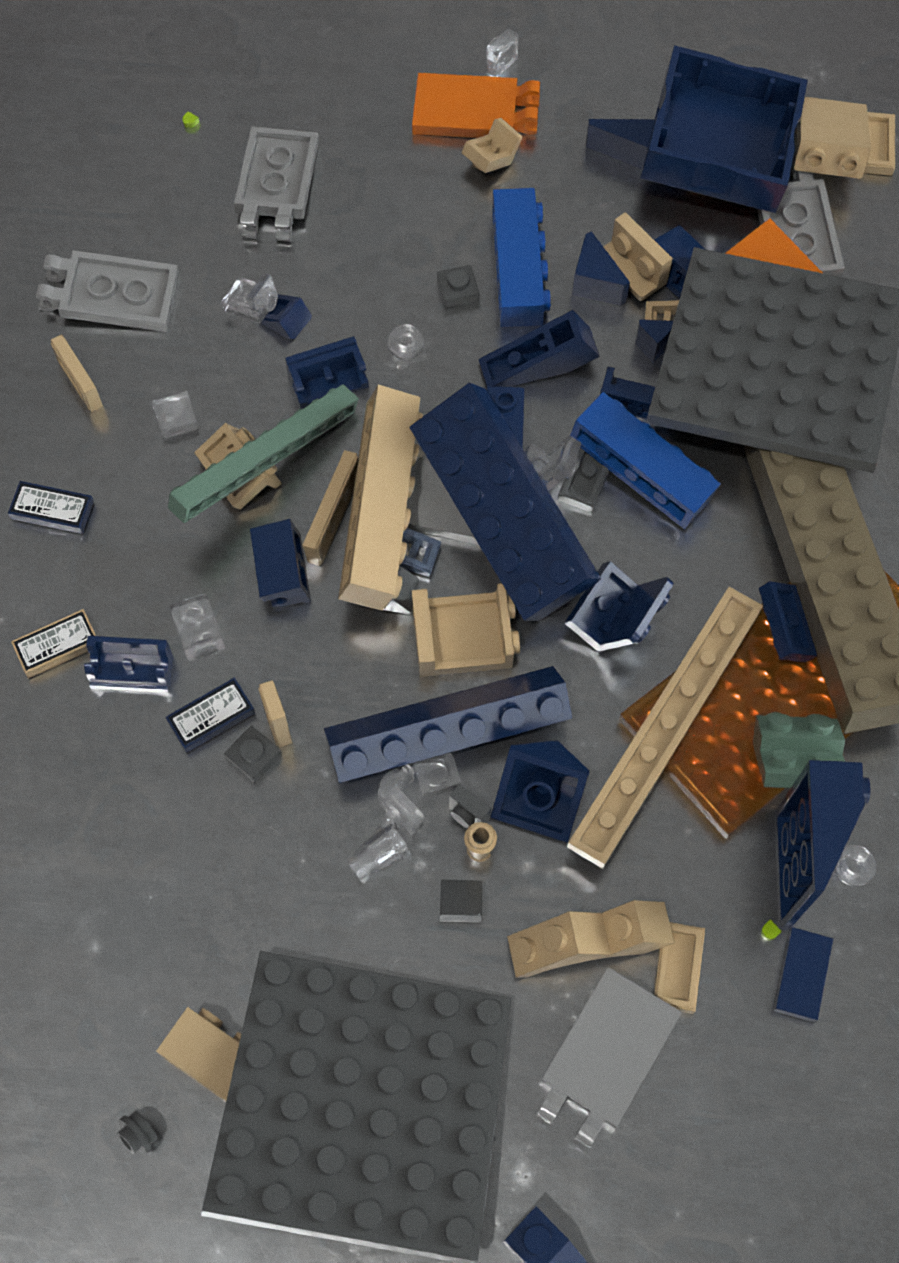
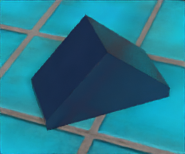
(598, 275)

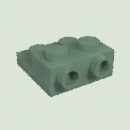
(788, 743)

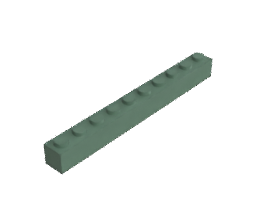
(261, 454)

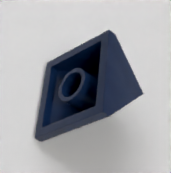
(541, 789)

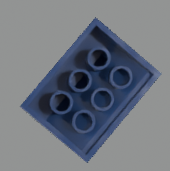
(814, 830)

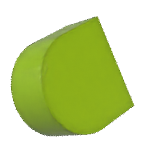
(190, 120)
(770, 931)

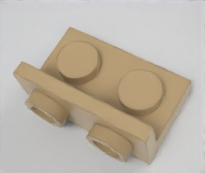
(638, 257)
(228, 440)

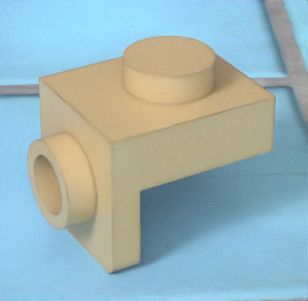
(494, 149)

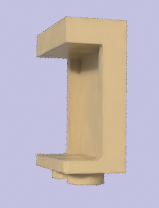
(833, 138)
(464, 632)

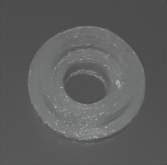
(402, 334)
(863, 858)

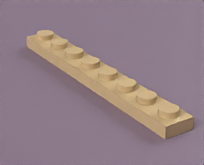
(664, 728)

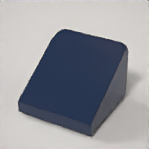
(288, 316)

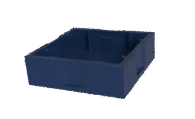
(725, 129)

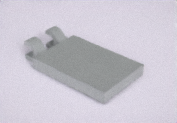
(275, 179)
(808, 221)
(110, 290)
(433, 508)
(608, 1053)

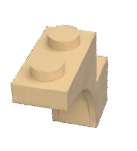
(589, 936)

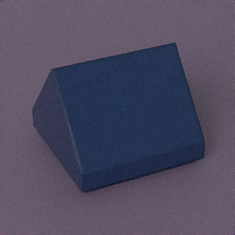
(653, 337)

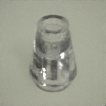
(378, 851)

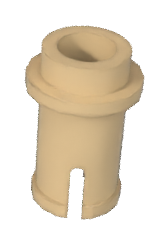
(480, 832)

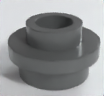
(136, 1133)

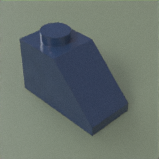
(541, 1242)

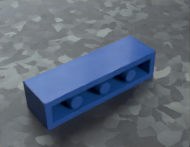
(518, 257)
(644, 460)

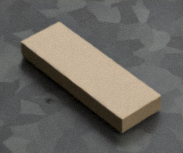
(331, 509)

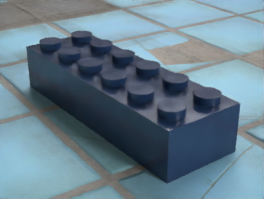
(504, 503)

